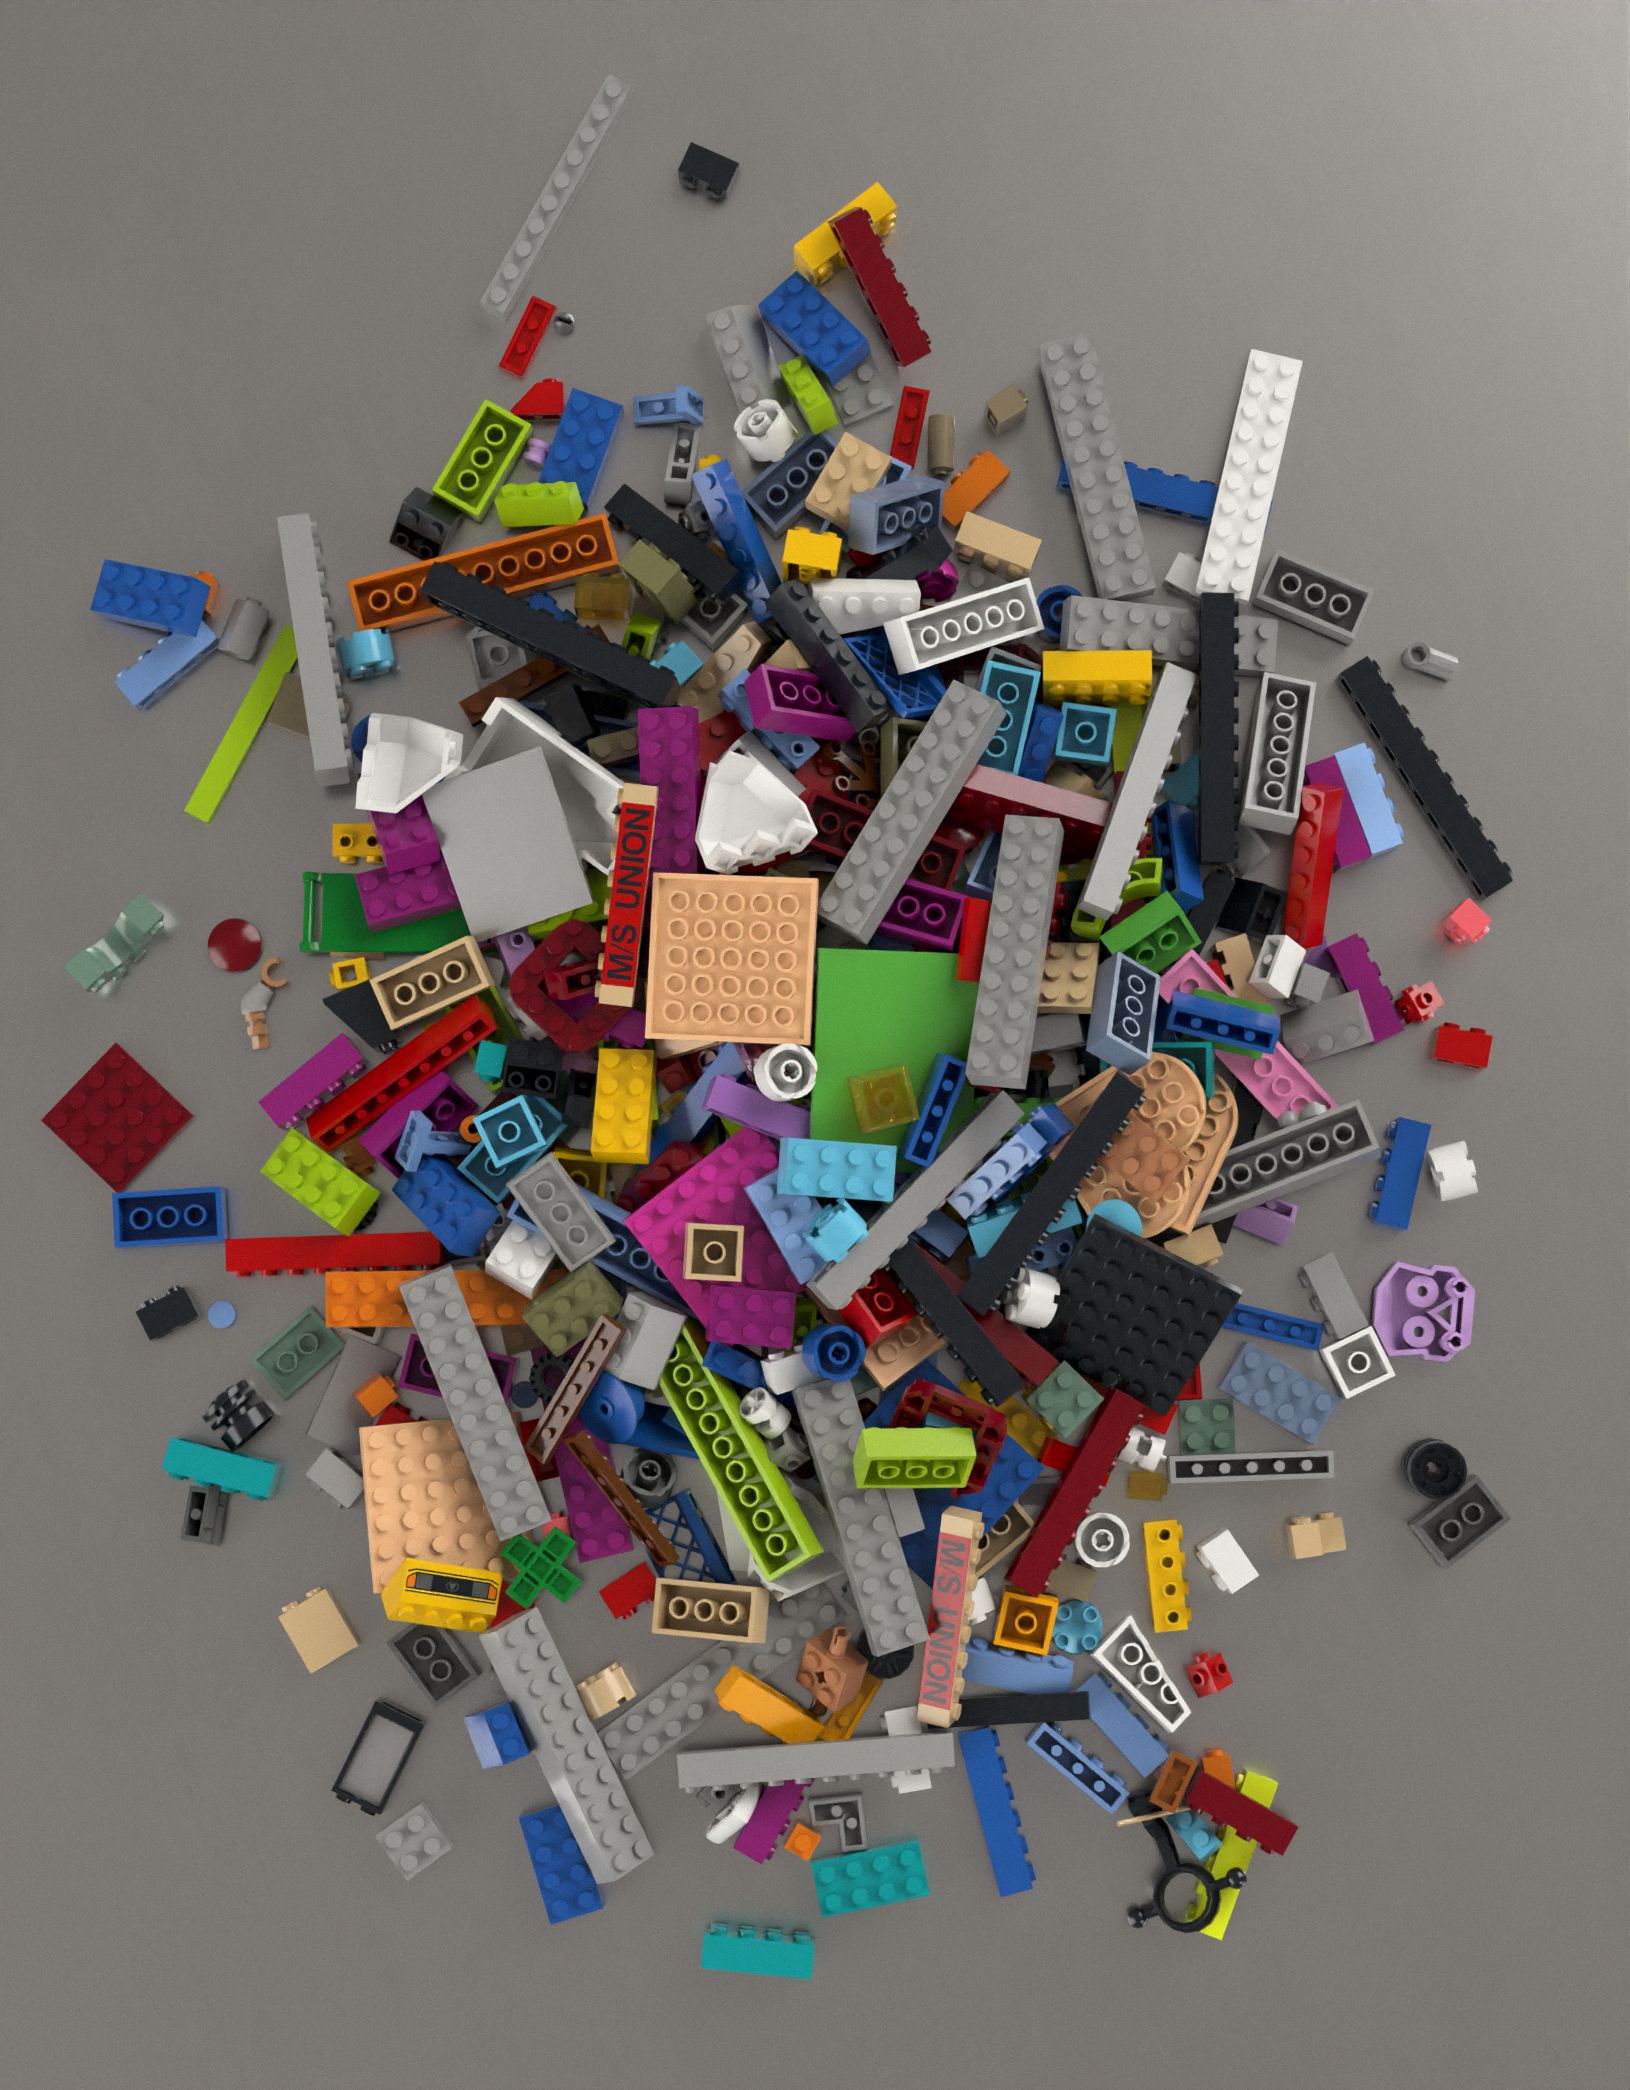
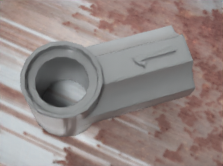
(1432, 661)

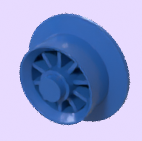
(612, 1409)

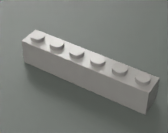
(1250, 1466)

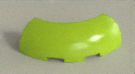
(1144, 882)

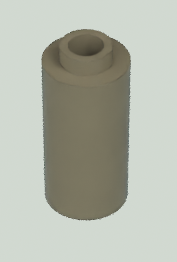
(941, 444)

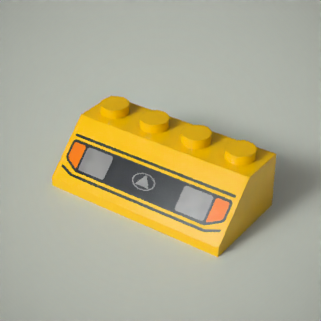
(442, 1595)

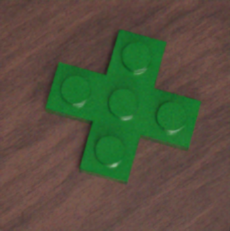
(541, 1567)

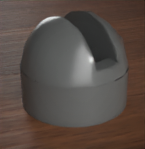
(561, 327)

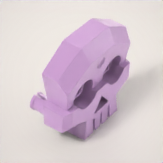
(1400, 1310)

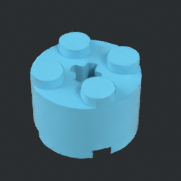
(366, 653)
(836, 1231)

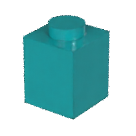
(490, 1061)

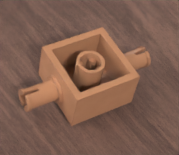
(831, 1671)

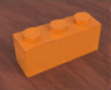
(972, 488)

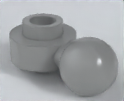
(1310, 1110)

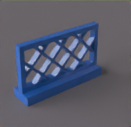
(920, 683)
(701, 1535)

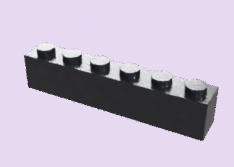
(695, 558)
(828, 655)

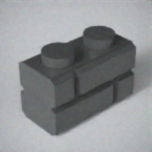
(204, 1515)

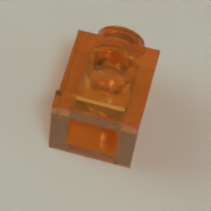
(358, 1157)

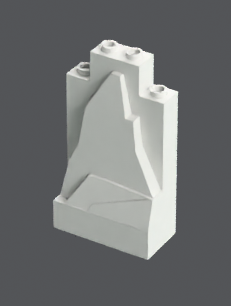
(583, 786)

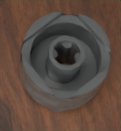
(662, 1473)

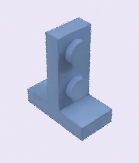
(669, 407)
(420, 1140)

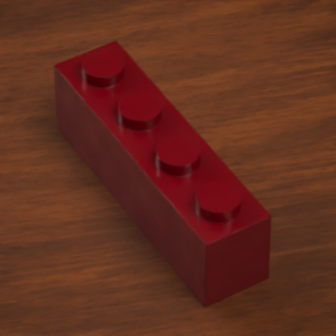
(1241, 1812)

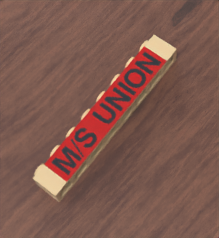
(628, 894)
(949, 1616)

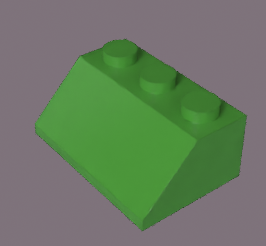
(1153, 934)

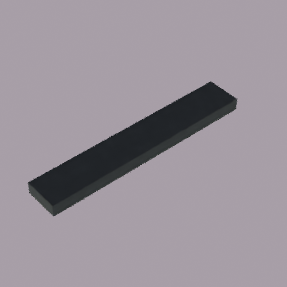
(1022, 1709)

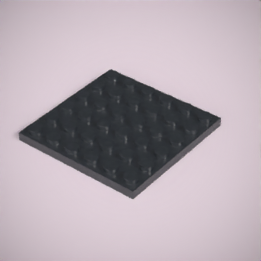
(1134, 1314)

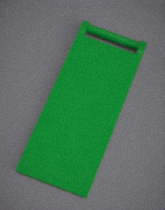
(348, 930)

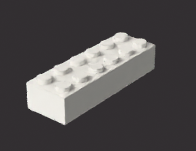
(963, 626)

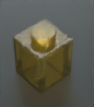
(1146, 1485)

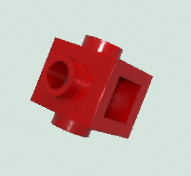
(1419, 1002)
(1208, 1674)

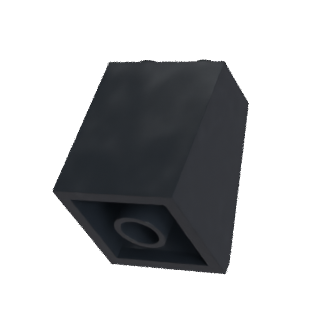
(363, 1014)

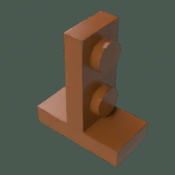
(1172, 1781)

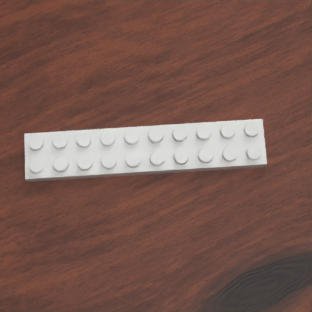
(1249, 475)

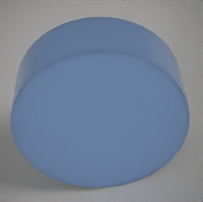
(222, 1314)
(523, 1395)

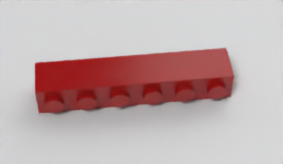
(1312, 864)

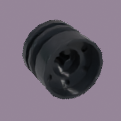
(238, 1415)
(1450, 1467)
(882, 1666)

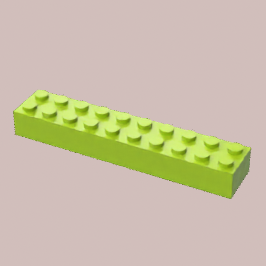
(736, 1459)

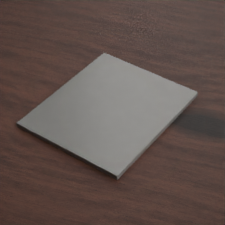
(507, 845)

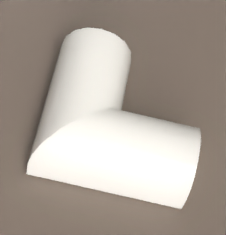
(735, 1814)

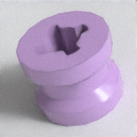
(536, 453)

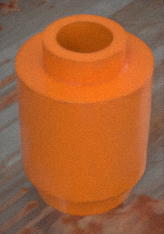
(464, 1129)

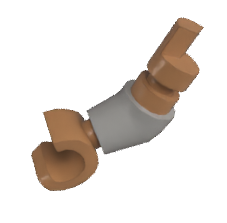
(255, 1004)

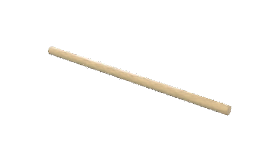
(1151, 1816)

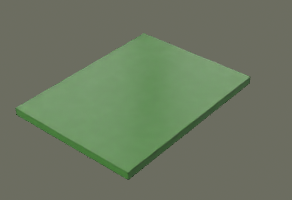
(883, 1013)

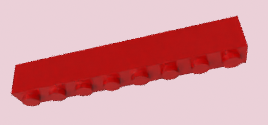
(401, 1073)
(333, 1251)

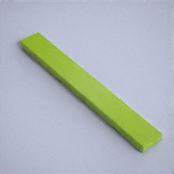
(244, 728)

